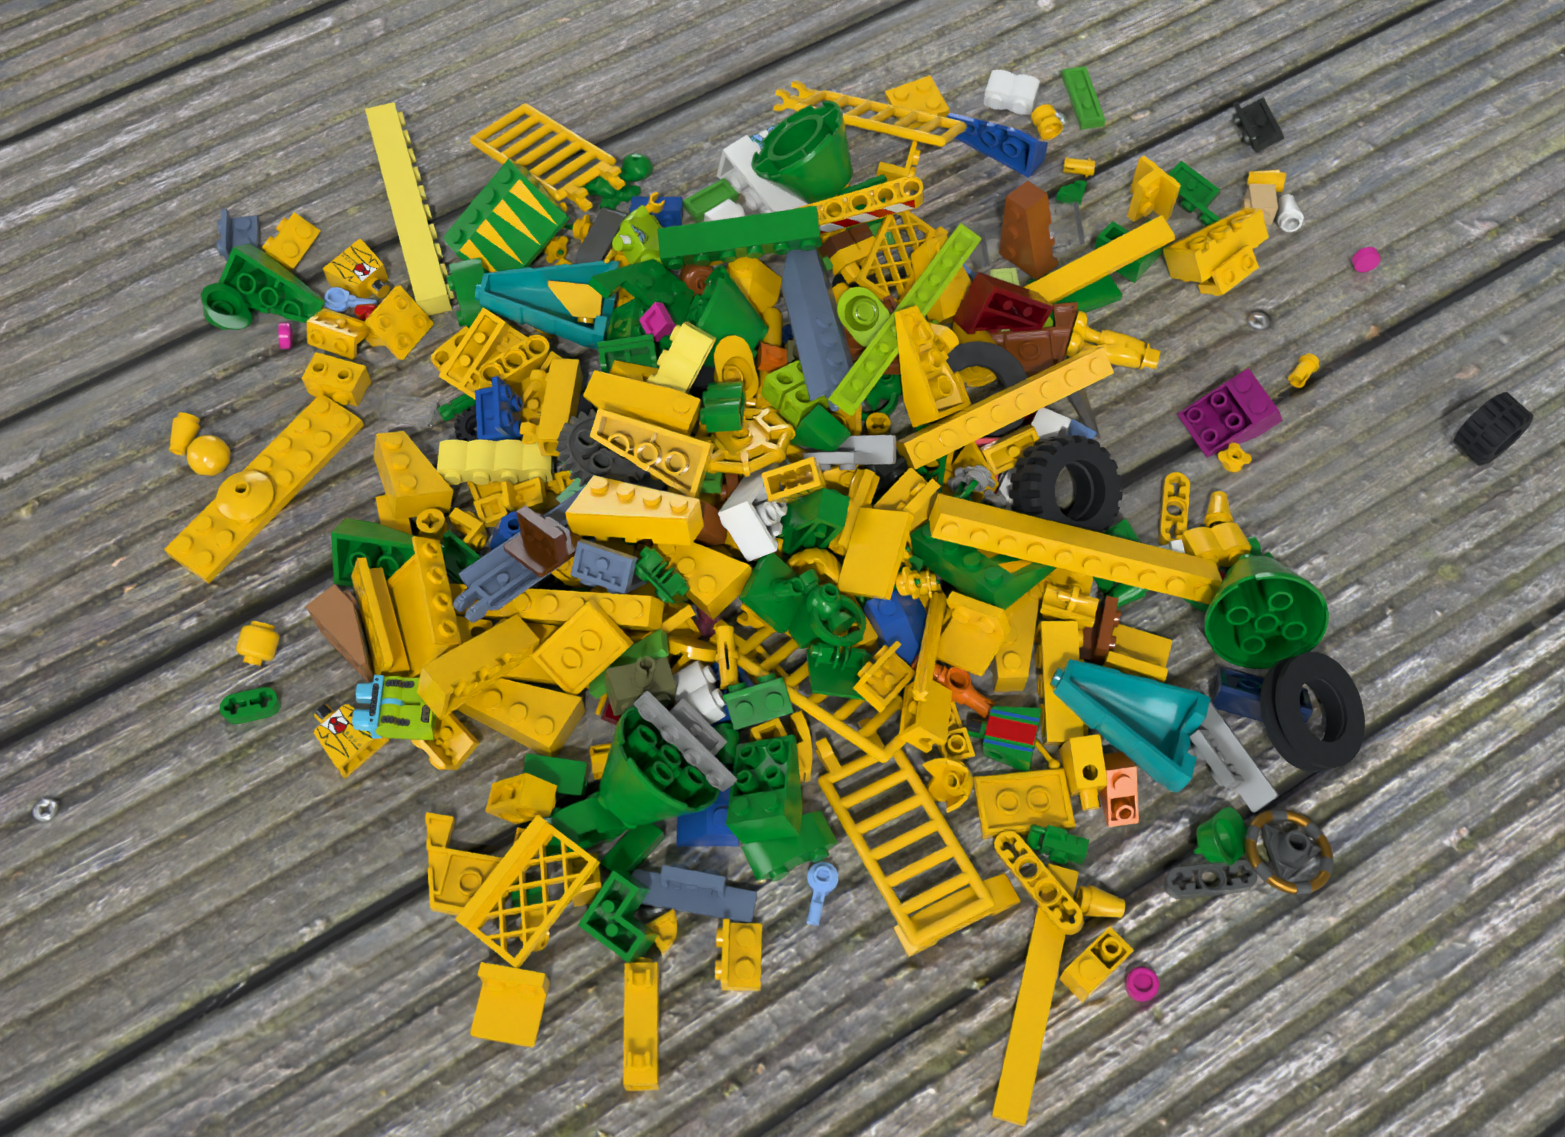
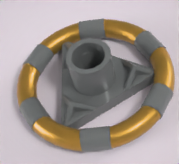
(1288, 851)

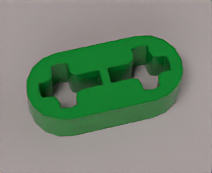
(250, 705)

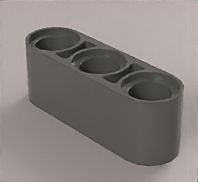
(600, 236)

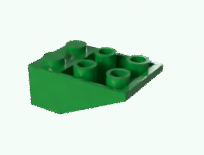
(767, 792)

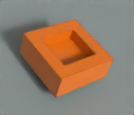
(771, 357)

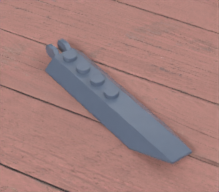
(815, 324)
(501, 578)

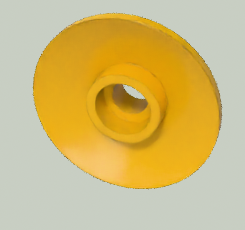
(245, 505)

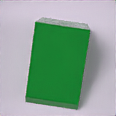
(820, 431)

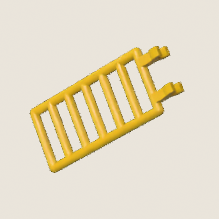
(875, 123)
(573, 189)
(811, 704)
(870, 857)

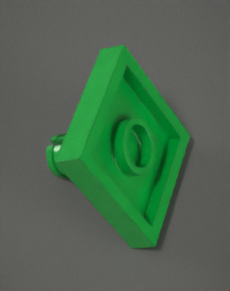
(773, 592)

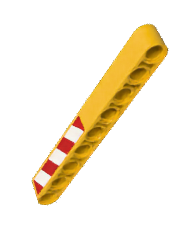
(874, 207)

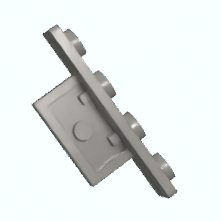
(857, 451)
(691, 735)
(1231, 761)

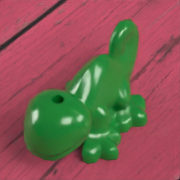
(634, 168)

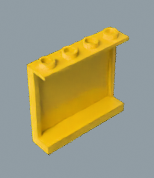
(423, 606)

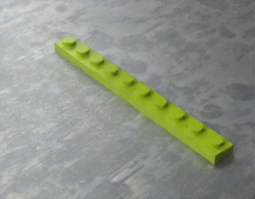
(884, 346)

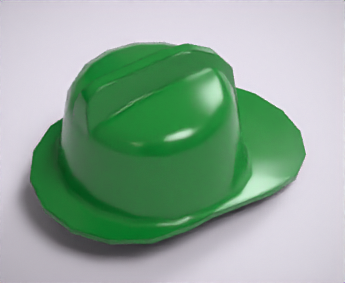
(225, 307)
(1222, 837)

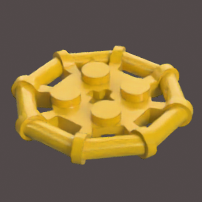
(755, 441)

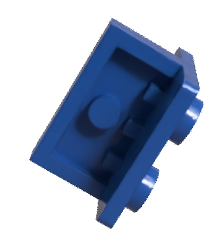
(498, 412)

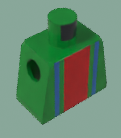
(1008, 735)

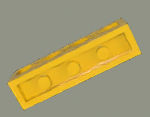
(379, 620)

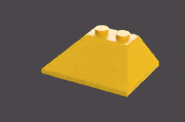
(483, 342)

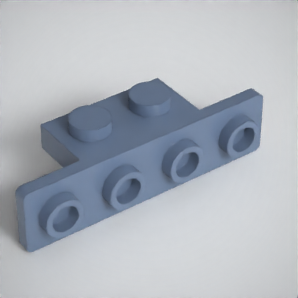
(697, 893)

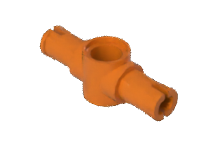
(960, 684)

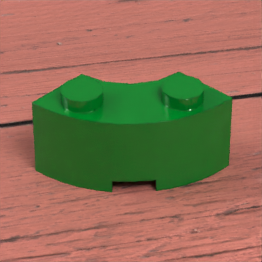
(463, 280)
(584, 824)
(777, 856)

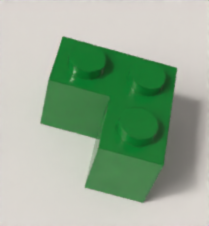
(1138, 267)
(612, 917)

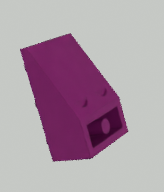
(1230, 414)

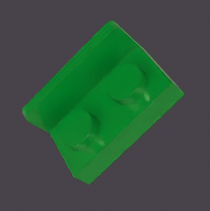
(758, 702)

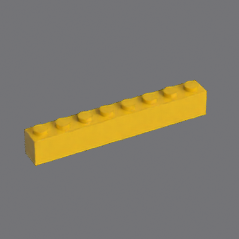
(1004, 407)
(558, 606)

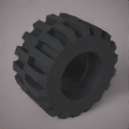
(1493, 428)

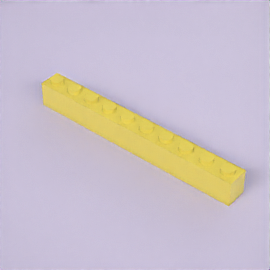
(408, 210)

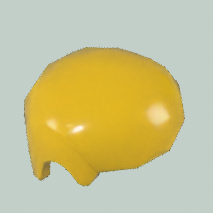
(208, 455)

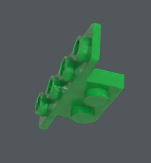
(1195, 192)

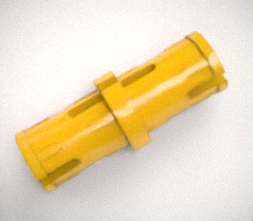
(724, 638)

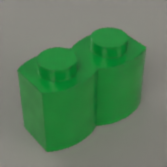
(723, 406)

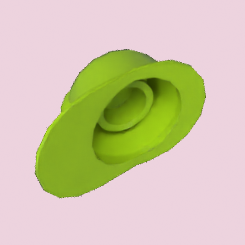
(862, 314)

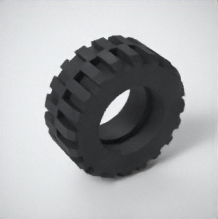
(1094, 478)

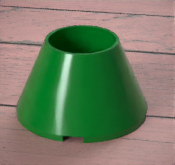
(807, 154)

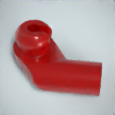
(364, 310)

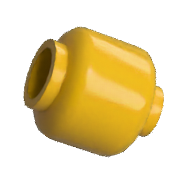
(257, 643)

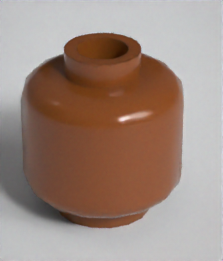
(695, 276)

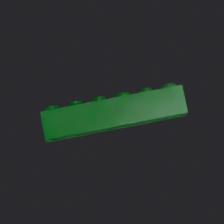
(739, 237)

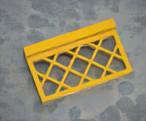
(881, 289)
(504, 880)

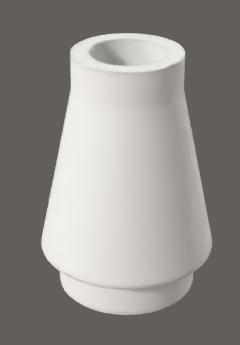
(1289, 214)

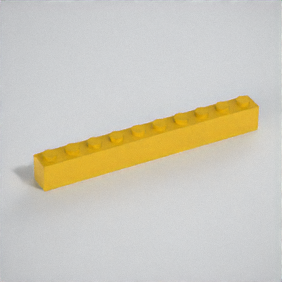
(1074, 549)

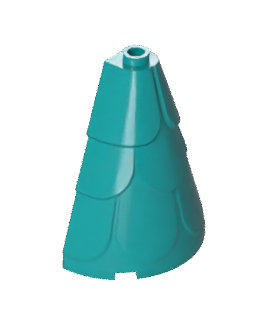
(527, 299)
(1137, 716)

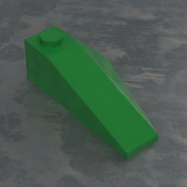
(269, 285)
(376, 542)

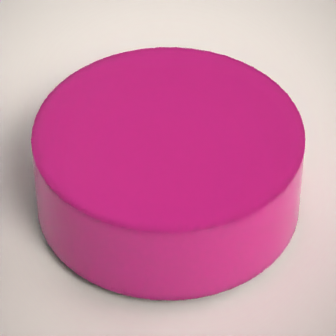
(1366, 259)
(285, 335)
(1141, 984)

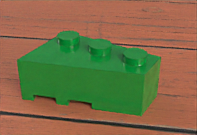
(813, 520)

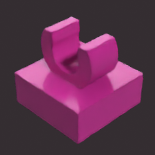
(657, 321)

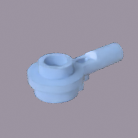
(340, 299)
(821, 879)

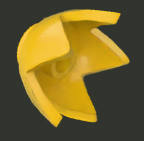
(944, 785)

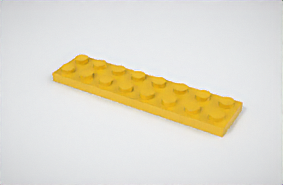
(289, 464)

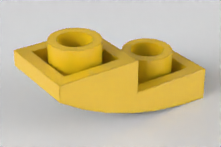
(958, 741)

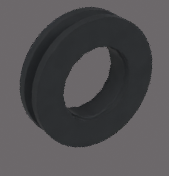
(996, 360)
(1285, 722)

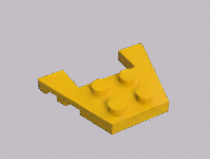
(453, 873)

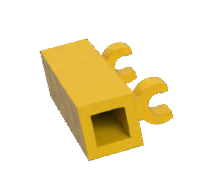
(560, 403)
(641, 1025)

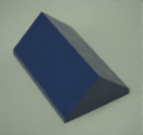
(1241, 692)

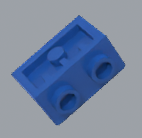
(669, 216)

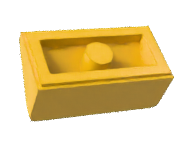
(1005, 451)

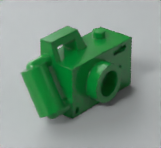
(1058, 844)

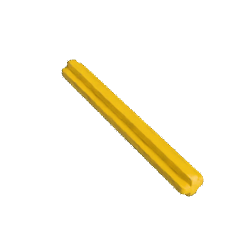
(929, 647)

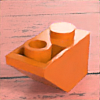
(1121, 793)

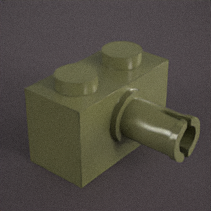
(630, 681)

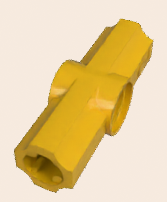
(861, 495)

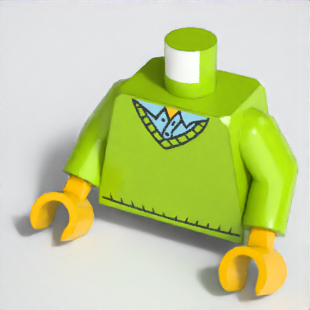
(639, 233)

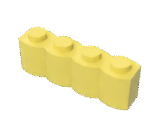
(684, 359)
(492, 461)

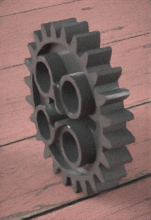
(586, 458)

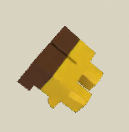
(848, 251)

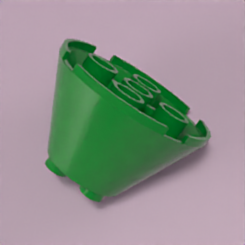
(725, 312)
(1264, 614)
(649, 777)

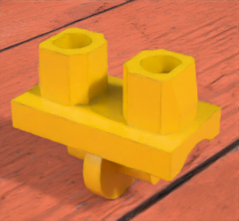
(1069, 606)

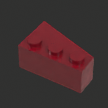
(1000, 305)

